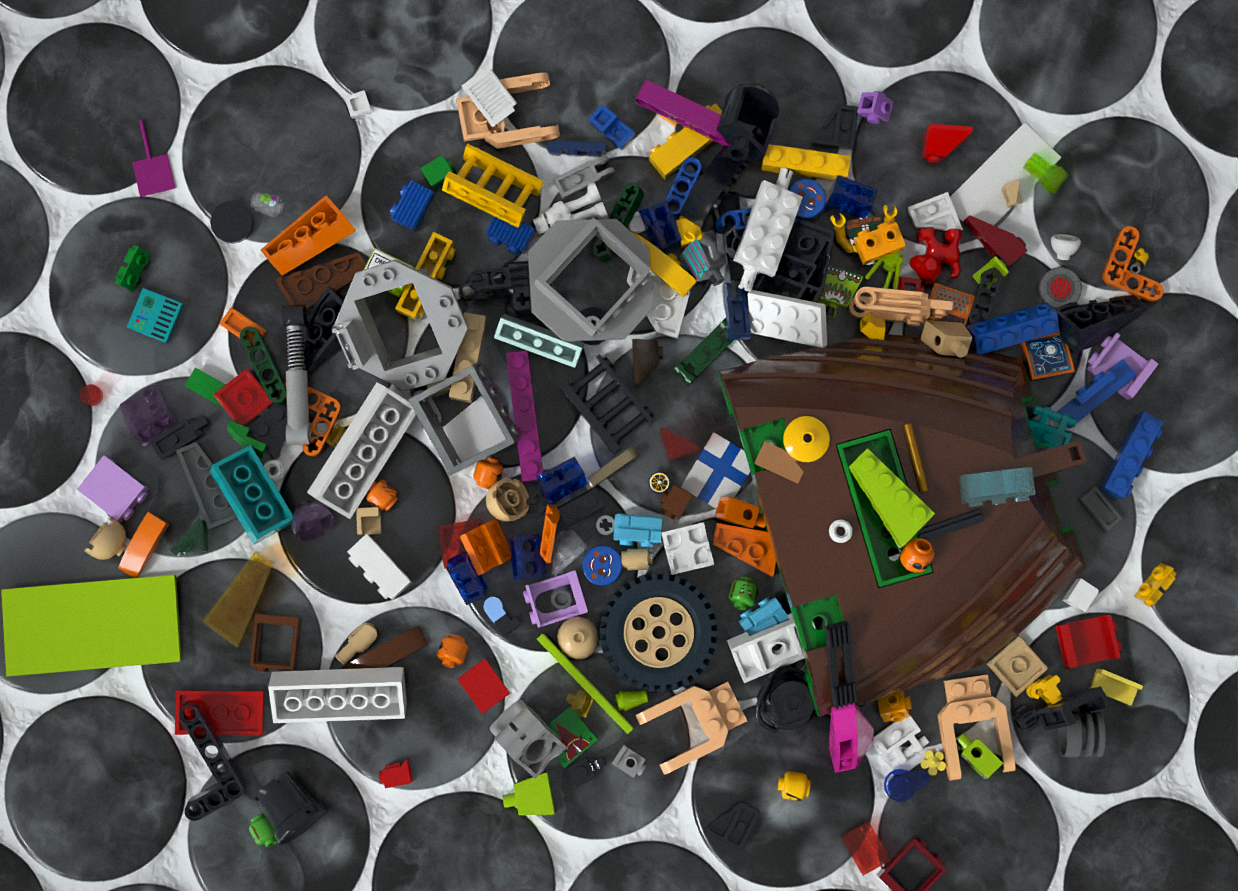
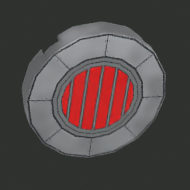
(1059, 287)

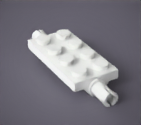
(767, 229)

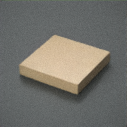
(1017, 666)

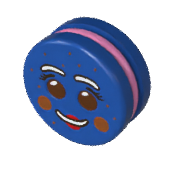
(812, 198)
(602, 565)

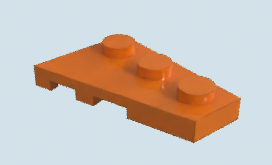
(747, 545)

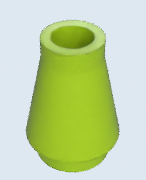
(629, 699)

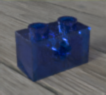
(660, 225)

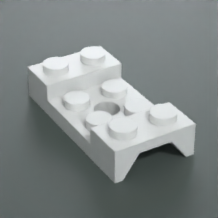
(755, 653)

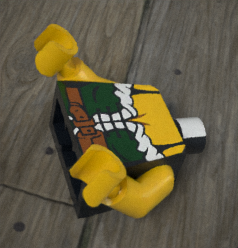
(847, 230)

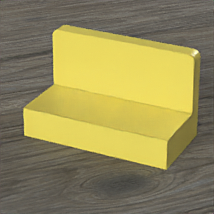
(1115, 686)

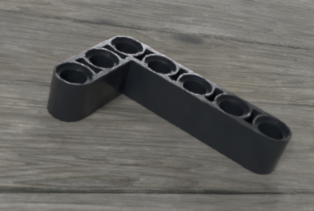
(212, 760)

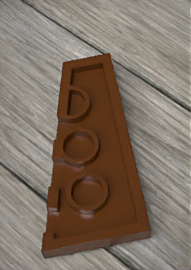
(308, 285)

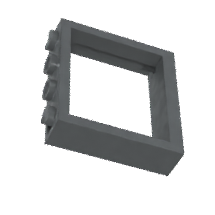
(436, 432)

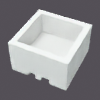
(687, 548)

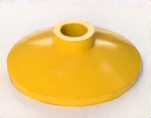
(797, 447)

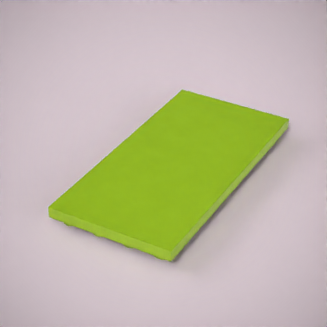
(91, 625)

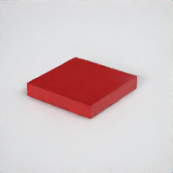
(243, 397)

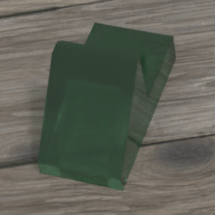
(196, 534)

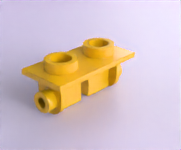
(1162, 577)

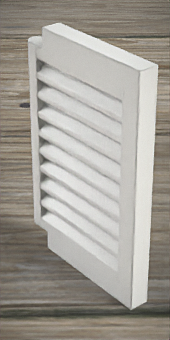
(490, 96)

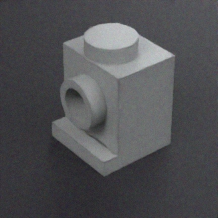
(627, 753)

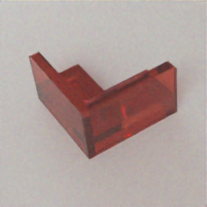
(450, 538)

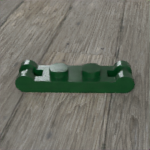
(704, 354)

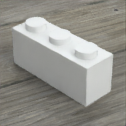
(379, 567)

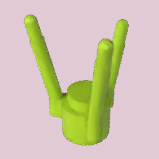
(891, 263)

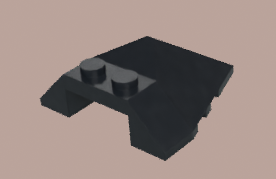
(802, 264)

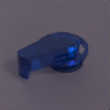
(905, 783)

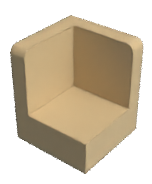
(368, 521)

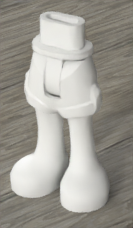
(563, 211)

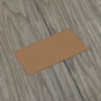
(779, 462)

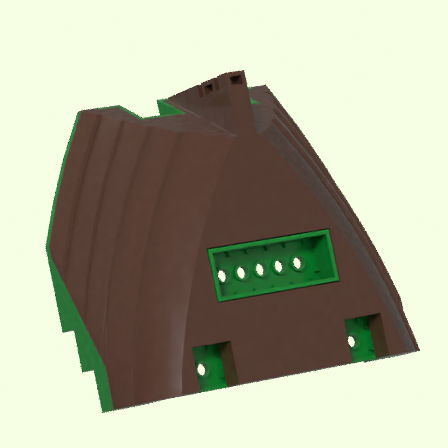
(965, 421)

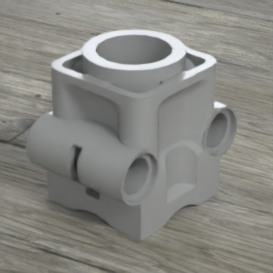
(527, 738)

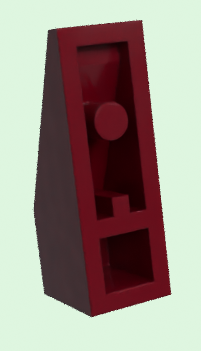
(996, 240)

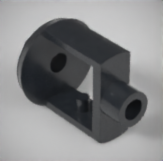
(753, 106)

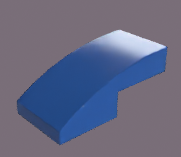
(611, 127)

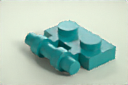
(1047, 433)

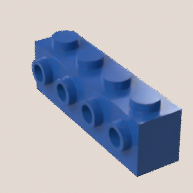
(1013, 328)
(1131, 455)

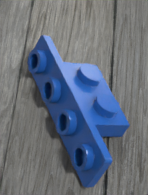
(1100, 390)

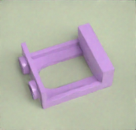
(535, 589)

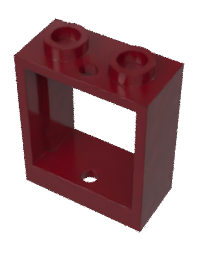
(936, 860)

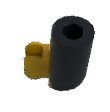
(1139, 264)

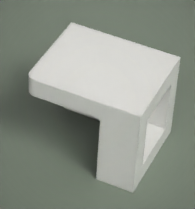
(1081, 595)

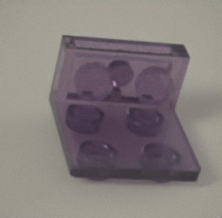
(148, 415)

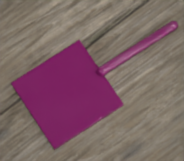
(154, 173)

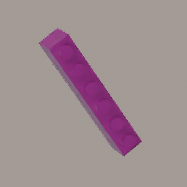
(525, 415)

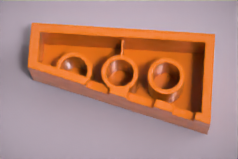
(308, 236)

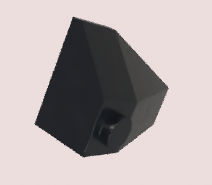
(319, 338)

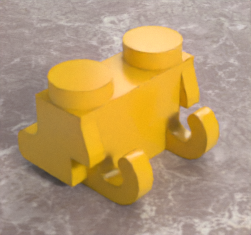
(1046, 689)

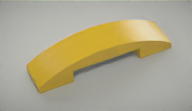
(668, 270)

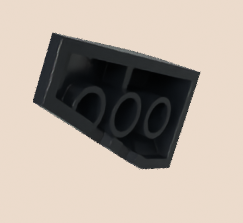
(1091, 323)

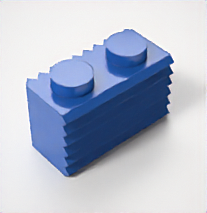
(412, 205)
(515, 238)

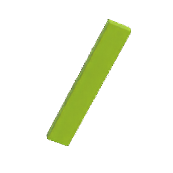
(585, 683)

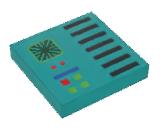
(155, 315)

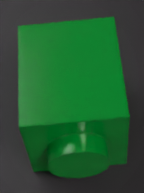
(436, 171)

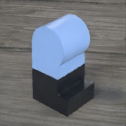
(494, 609)

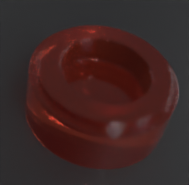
(91, 395)

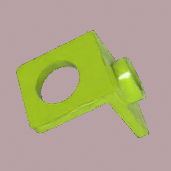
(993, 263)

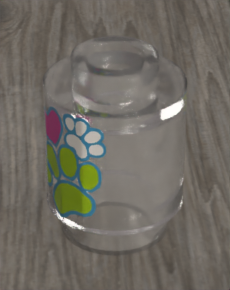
(267, 203)

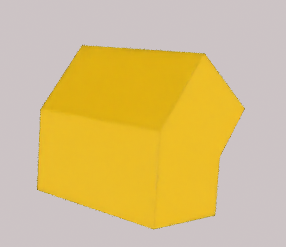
(873, 326)

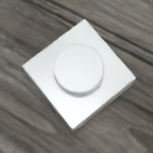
(358, 104)

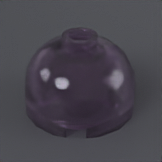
(311, 519)

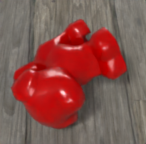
(928, 265)

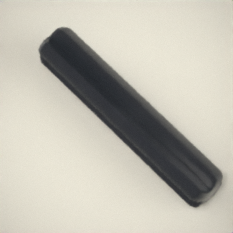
(951, 525)

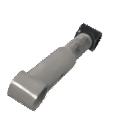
(298, 427)

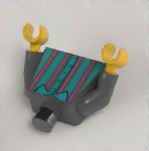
(701, 256)

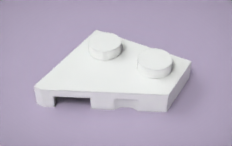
(935, 214)

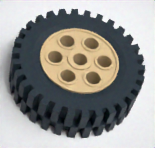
(683, 662)

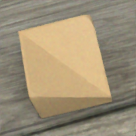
(1011, 193)

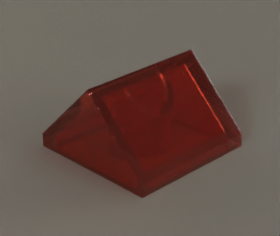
(676, 447)

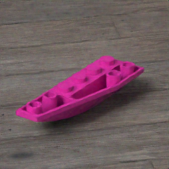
(849, 737)

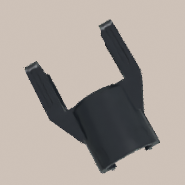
(511, 285)

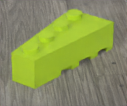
(894, 502)

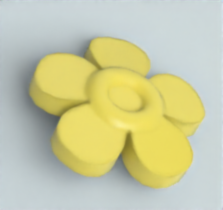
(933, 762)

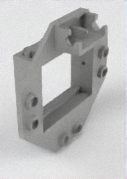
(554, 253)
(362, 339)

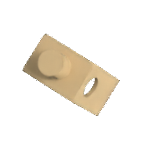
(947, 337)

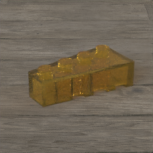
(237, 604)

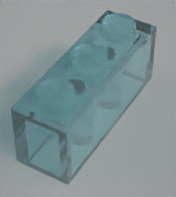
(997, 486)

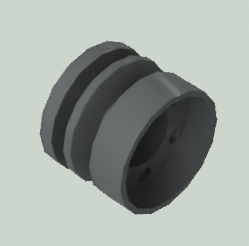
(1084, 734)

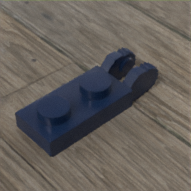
(575, 148)
(737, 313)

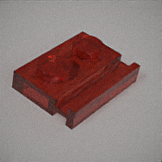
(865, 848)

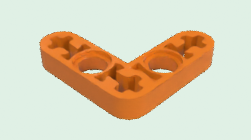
(1124, 274)
(320, 407)

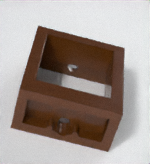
(264, 666)

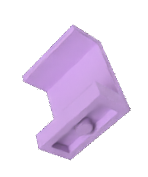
(1111, 354)
(113, 489)

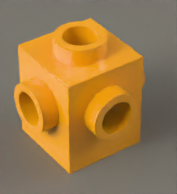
(895, 707)

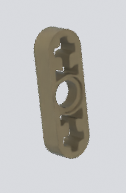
(611, 467)

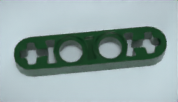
(624, 197)
(261, 367)

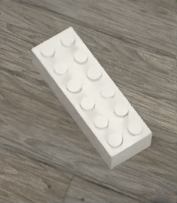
(363, 450)
(338, 695)

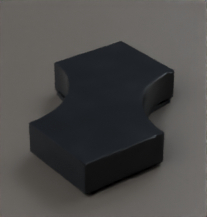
(728, 241)

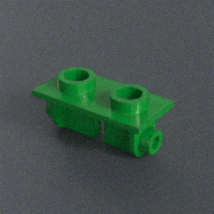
(136, 260)

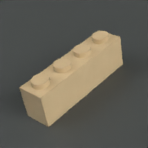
(467, 355)

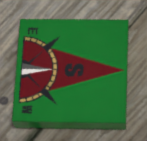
(573, 734)

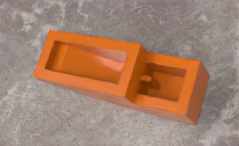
(143, 545)

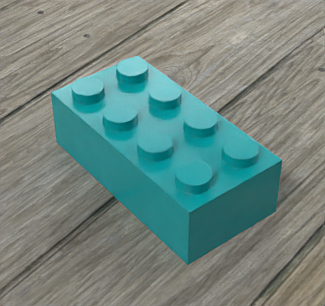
(252, 494)

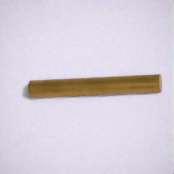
(916, 458)

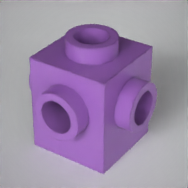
(875, 106)

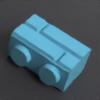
(637, 529)
(766, 616)

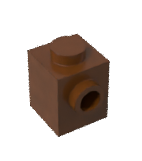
(675, 502)

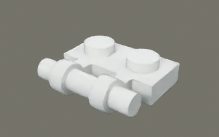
(895, 735)

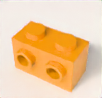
(879, 243)

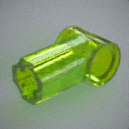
(1050, 175)

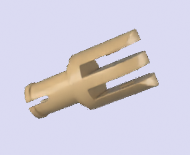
(358, 642)

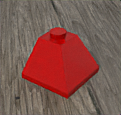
(942, 140)

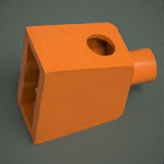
(732, 511)

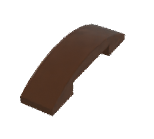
(390, 651)

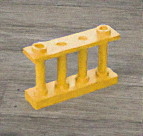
(485, 200)

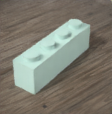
(538, 340)

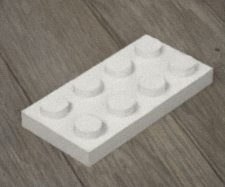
(787, 318)

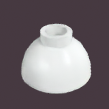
(1065, 245)

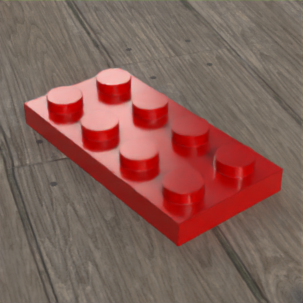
(227, 711)

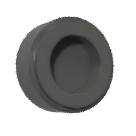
(561, 597)

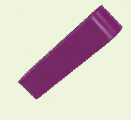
(680, 110)

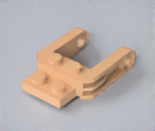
(477, 127)
(899, 305)
(971, 701)
(716, 712)

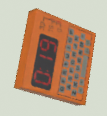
(961, 303)

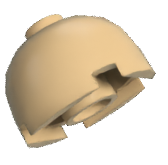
(507, 500)
(107, 540)
(578, 637)

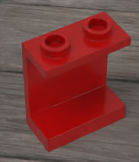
(1088, 641)

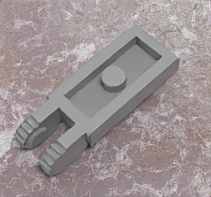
(581, 177)

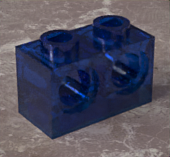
(851, 197)
(561, 480)
(520, 557)
(469, 584)

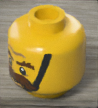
(794, 785)

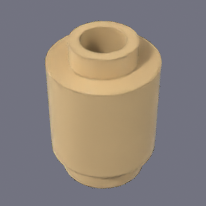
(636, 559)

